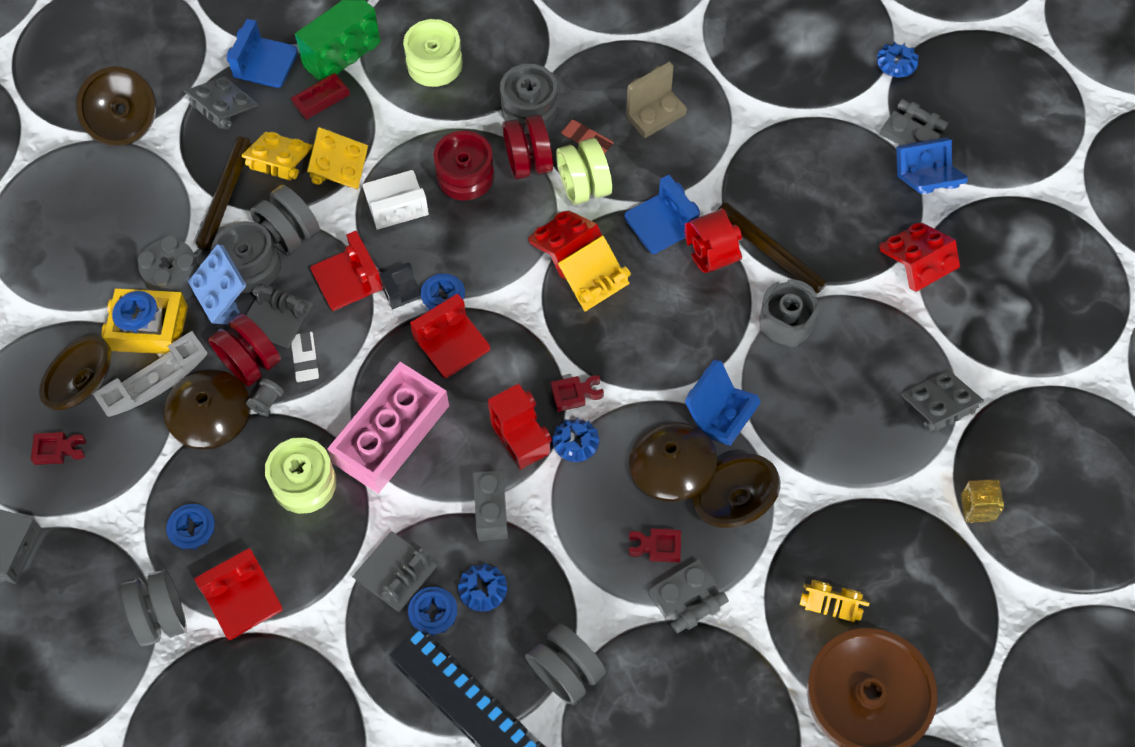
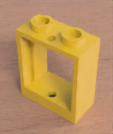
(148, 343)

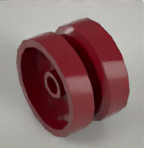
(531, 146)
(464, 165)
(244, 349)

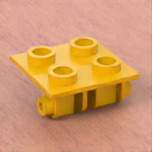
(276, 155)
(337, 159)
(594, 273)
(850, 600)

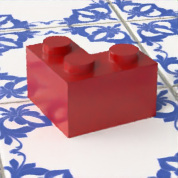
(515, 424)

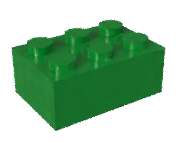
(338, 38)

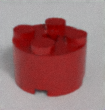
(713, 241)

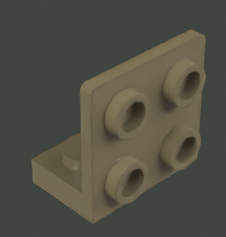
(652, 103)

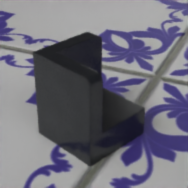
(400, 286)

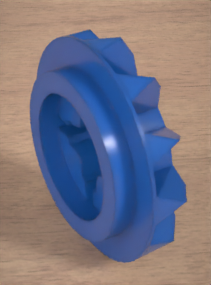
(904, 67)
(447, 282)
(126, 306)
(570, 450)
(179, 521)
(477, 599)
(422, 602)

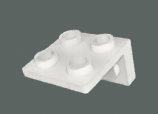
(395, 199)

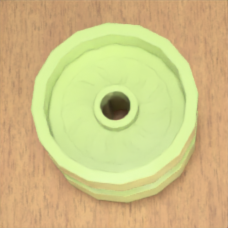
(433, 52)
(584, 171)
(300, 475)

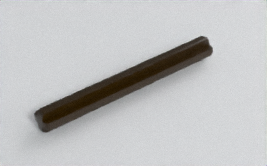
(222, 194)
(774, 249)

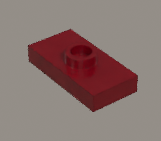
(320, 96)

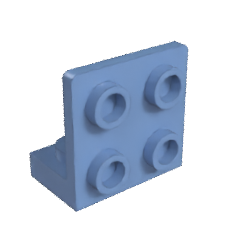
(217, 286)

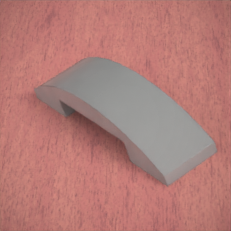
(153, 379)

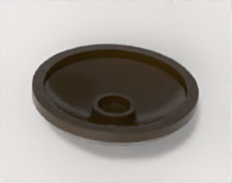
(101, 98)
(76, 373)
(211, 422)
(676, 474)
(739, 492)

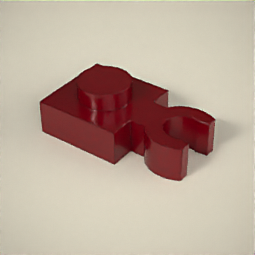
(571, 393)
(53, 447)
(662, 545)

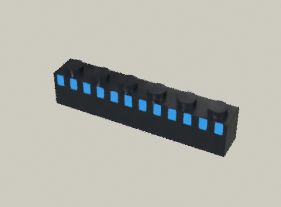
(456, 695)

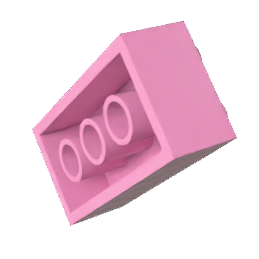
(388, 427)

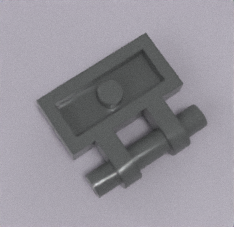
(905, 131)
(682, 589)

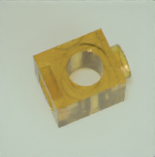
(982, 501)

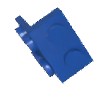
(260, 58)
(928, 166)
(662, 218)
(718, 406)

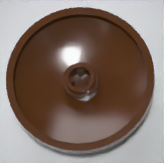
(871, 690)

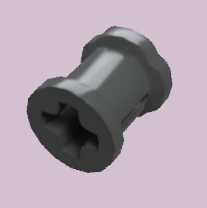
(265, 397)

